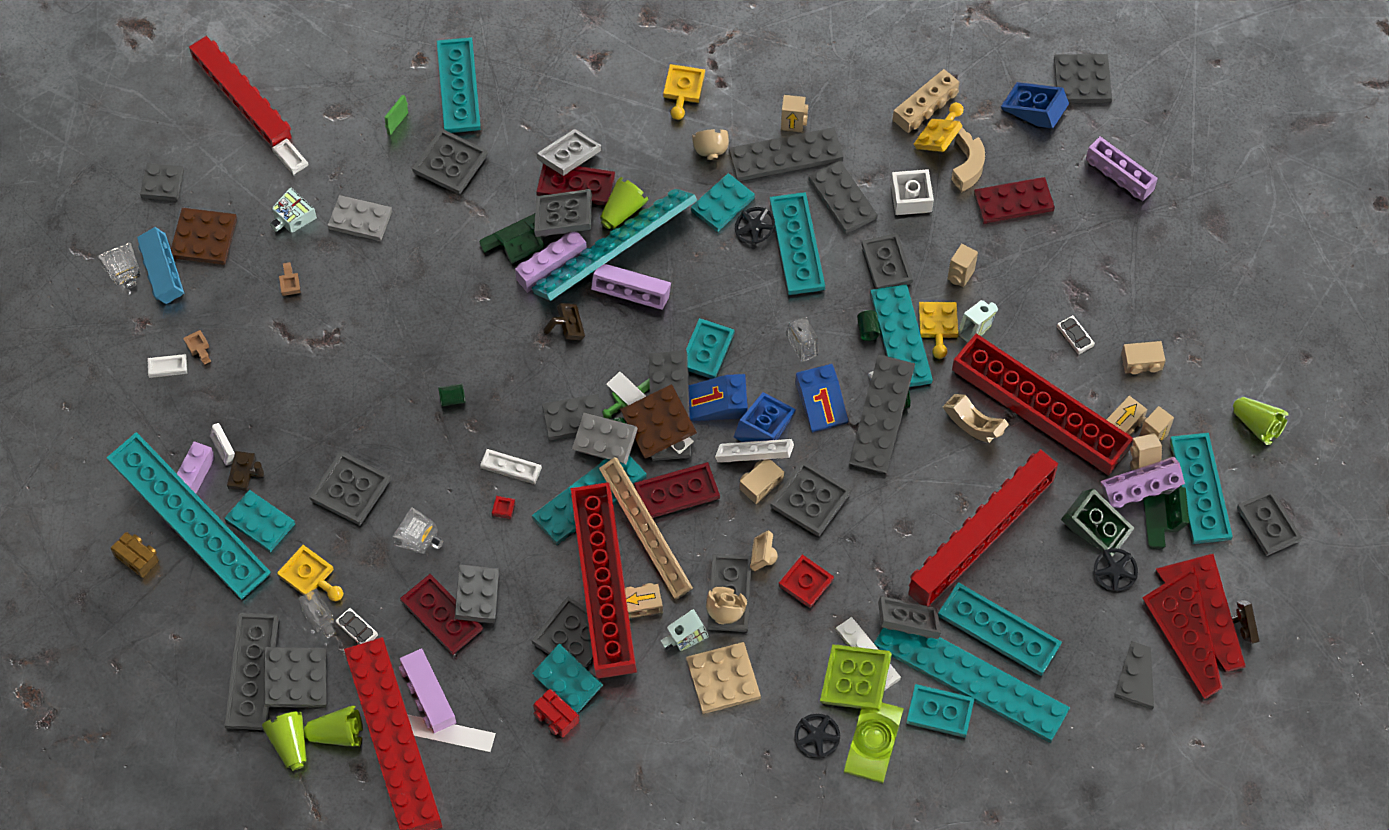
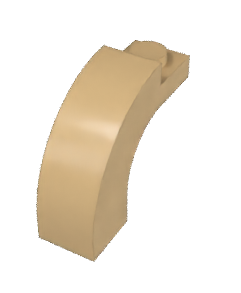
(969, 172)
(972, 421)

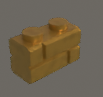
(134, 554)

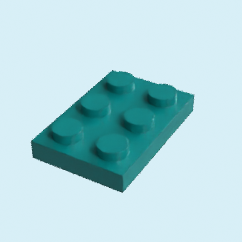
(722, 202)
(708, 348)
(259, 521)
(567, 678)
(940, 710)

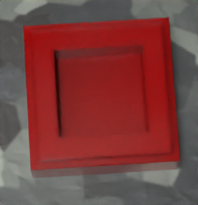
(503, 507)

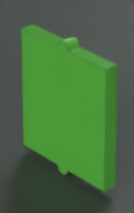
(396, 114)

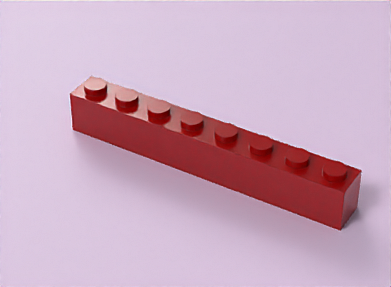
(239, 91)

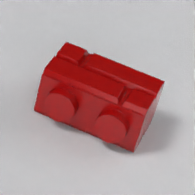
(555, 713)

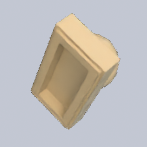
(763, 552)

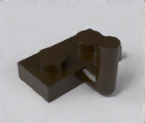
(569, 320)
(242, 470)
(1247, 619)

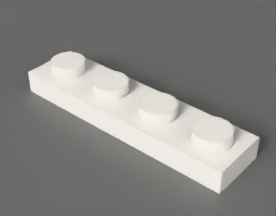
(754, 450)
(856, 637)

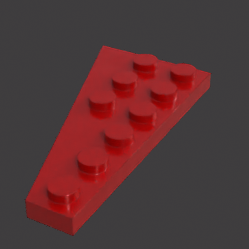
(1216, 608)
(1183, 620)

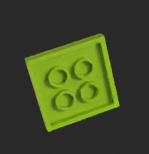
(855, 677)

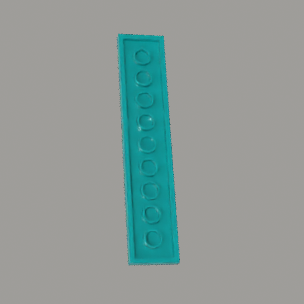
(613, 244)
(188, 515)
(977, 679)

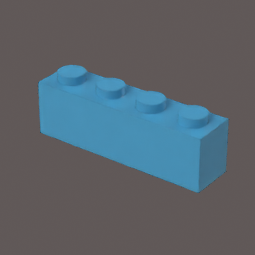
(160, 265)

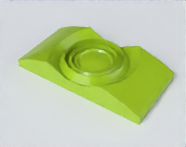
(873, 742)

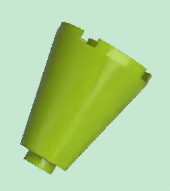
(622, 203)
(1261, 418)
(336, 728)
(288, 738)

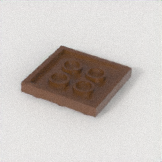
(203, 236)
(659, 421)

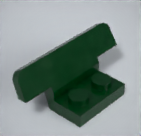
(517, 239)
(1165, 514)

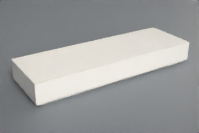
(510, 466)

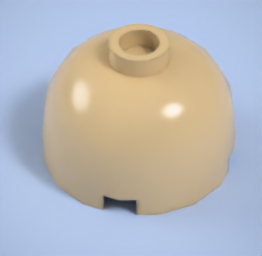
(710, 143)
(725, 606)

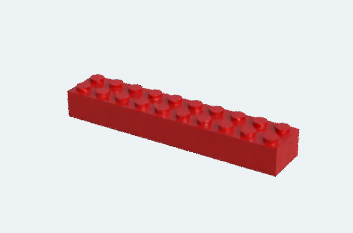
(1042, 404)
(982, 528)
(603, 580)
(392, 736)

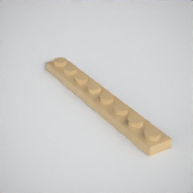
(646, 528)

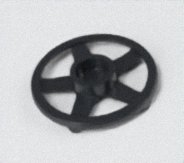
(754, 224)
(1116, 569)
(817, 735)

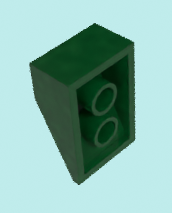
(1097, 521)

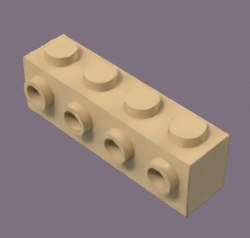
(926, 101)

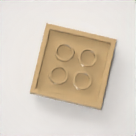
(723, 678)

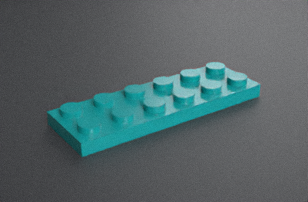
(458, 85)
(797, 243)
(900, 330)
(1203, 489)
(558, 515)
(999, 629)

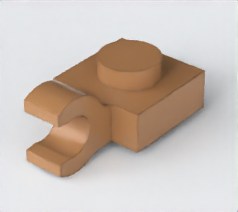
(289, 282)
(197, 344)

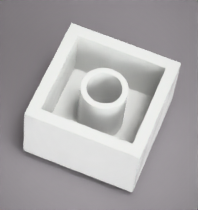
(912, 192)

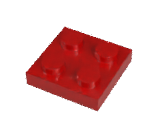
(806, 581)

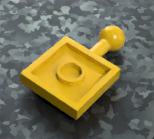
(684, 85)
(940, 132)
(938, 321)
(308, 571)

